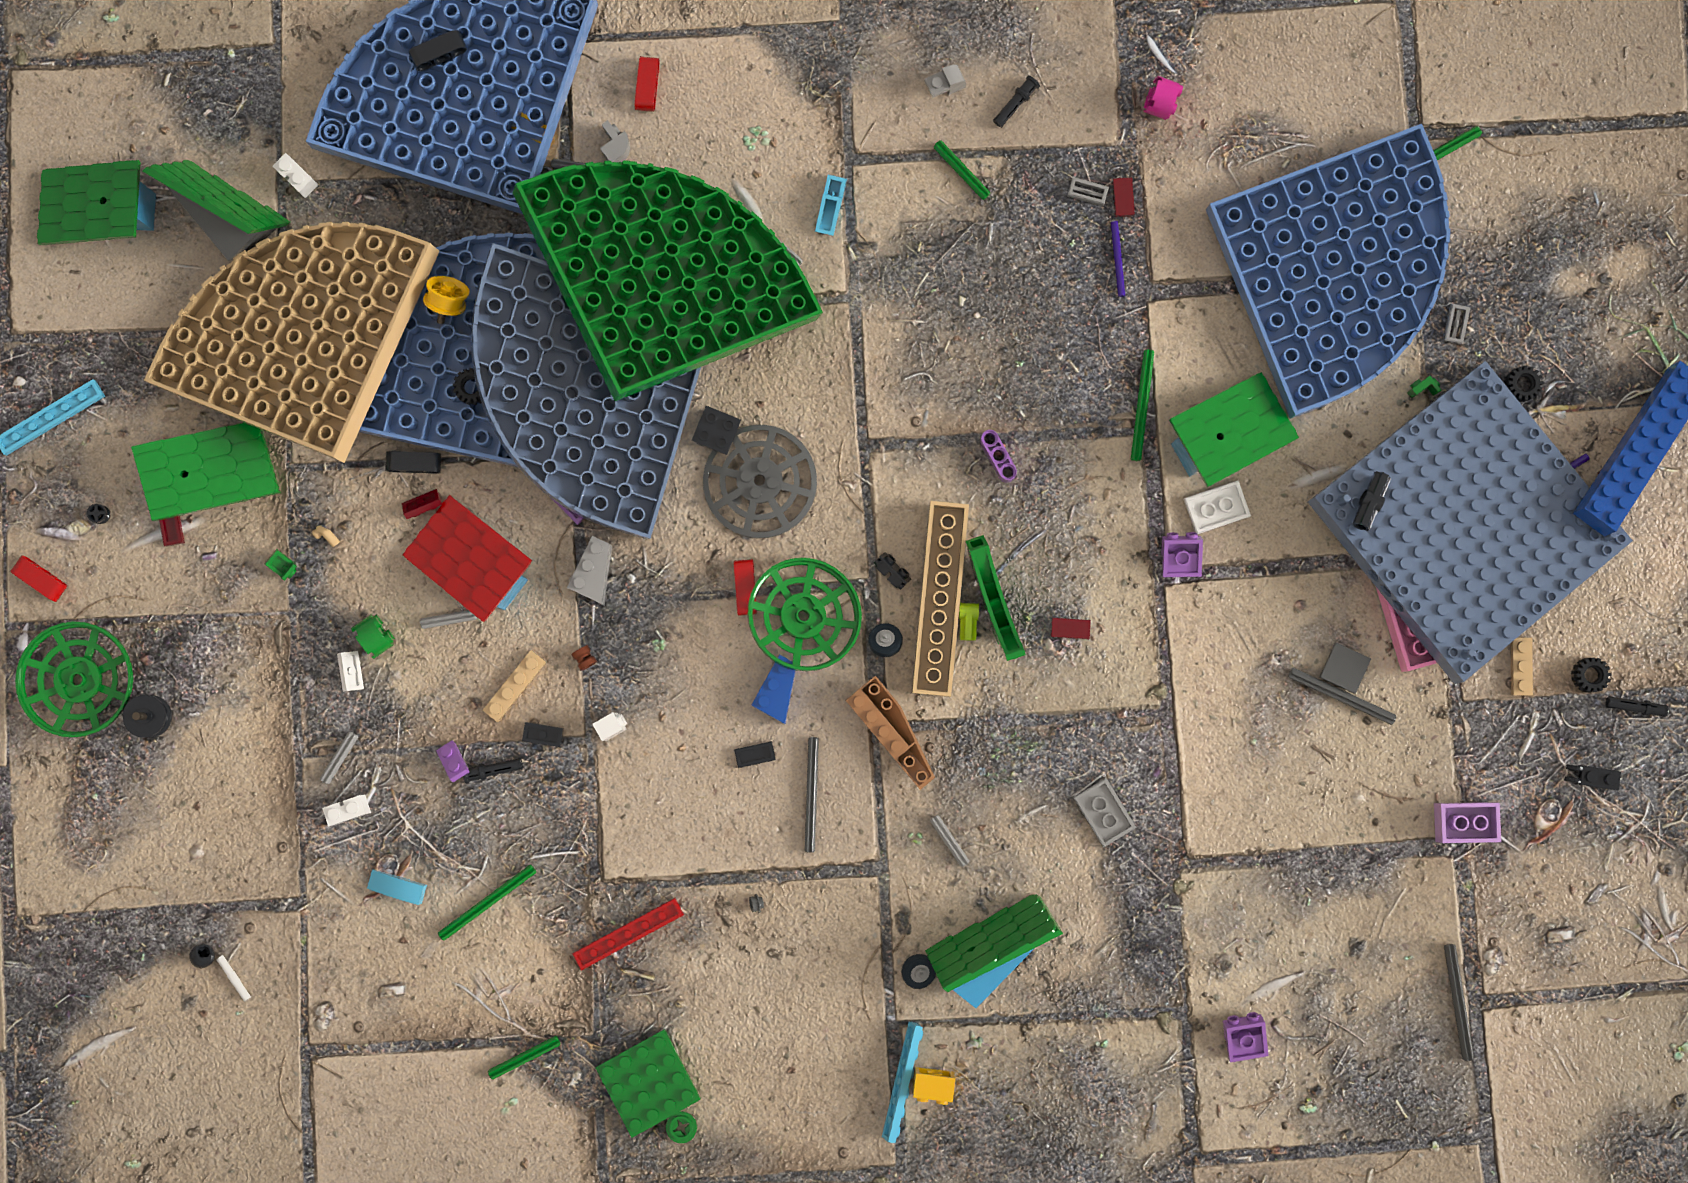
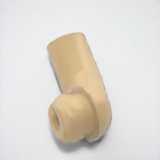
(327, 534)

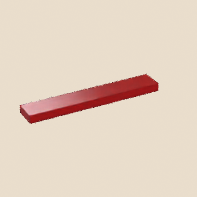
(628, 934)

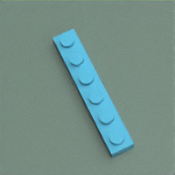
(50, 417)
(901, 1085)

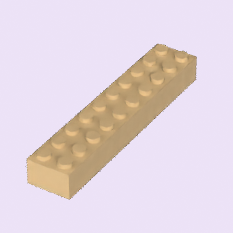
(940, 599)

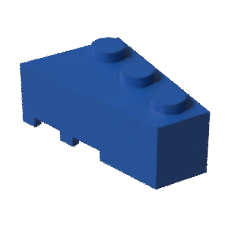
(776, 691)

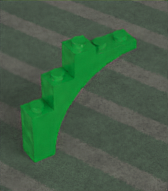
(993, 598)

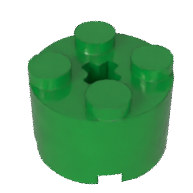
(373, 635)

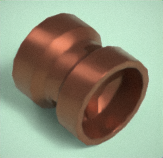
(581, 654)

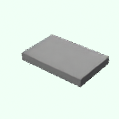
(1104, 812)

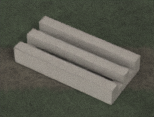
(1089, 192)
(1452, 339)

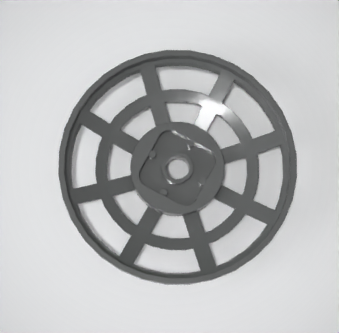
(765, 492)

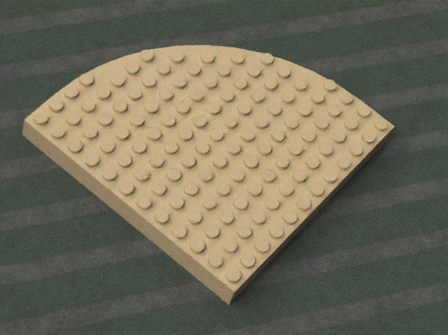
(298, 331)

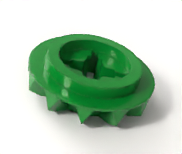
(679, 1136)

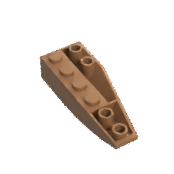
(890, 726)

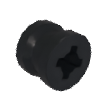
(95, 511)

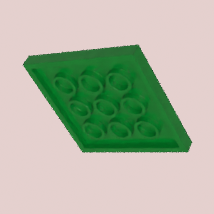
(648, 1083)

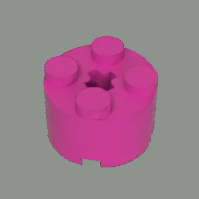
(1162, 98)

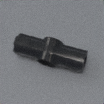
(1371, 501)

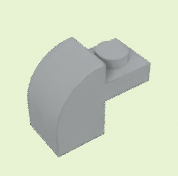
(948, 80)
(618, 147)

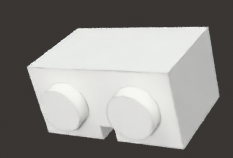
(295, 175)
(610, 726)
(346, 810)

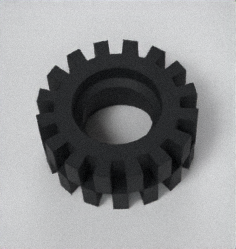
(1534, 379)
(459, 388)
(1599, 666)

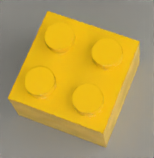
(933, 1085)

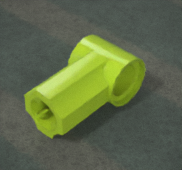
(968, 621)

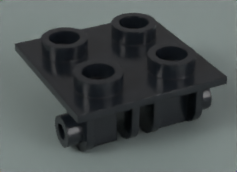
(716, 430)

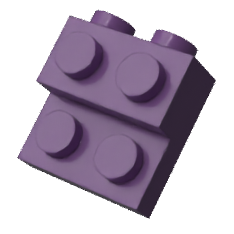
(1182, 555)
(1245, 1037)

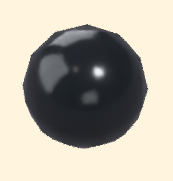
(202, 956)

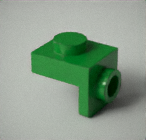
(1429, 383)
(281, 565)

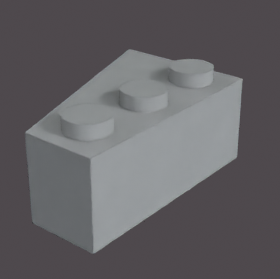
(592, 571)

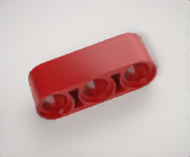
(647, 84)
(39, 578)
(744, 584)

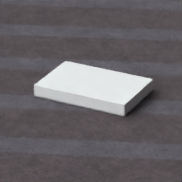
(1217, 507)

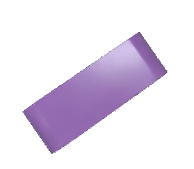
(998, 446)

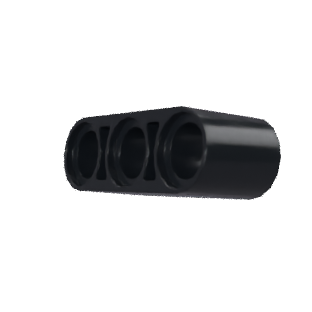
(437, 50)
(413, 462)

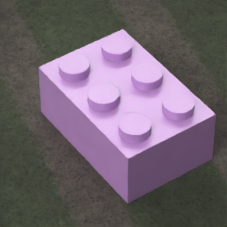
(1467, 822)

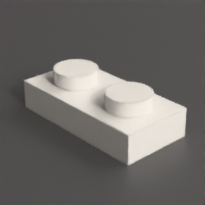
(350, 671)

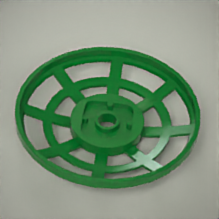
(812, 607)
(64, 679)

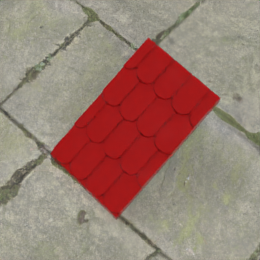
(469, 559)

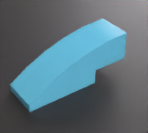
(831, 204)
(397, 887)

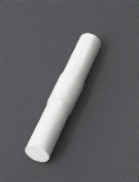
(234, 979)

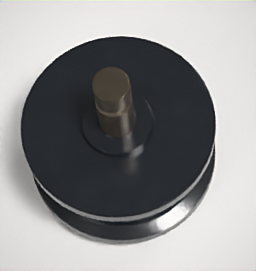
(147, 716)

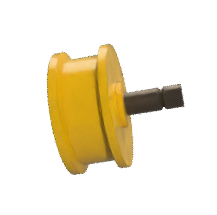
(446, 296)

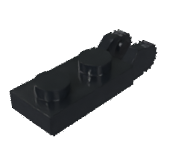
(1595, 777)

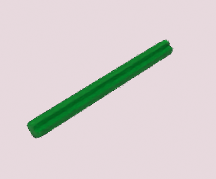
(1142, 405)
(487, 902)

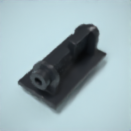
(886, 564)

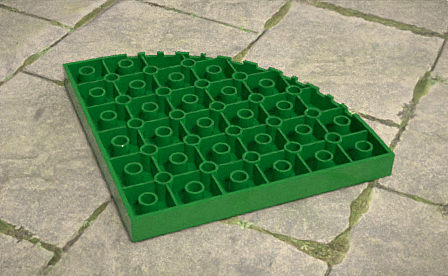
(661, 269)

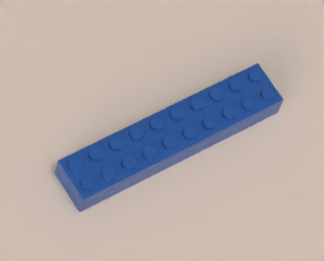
(1637, 453)

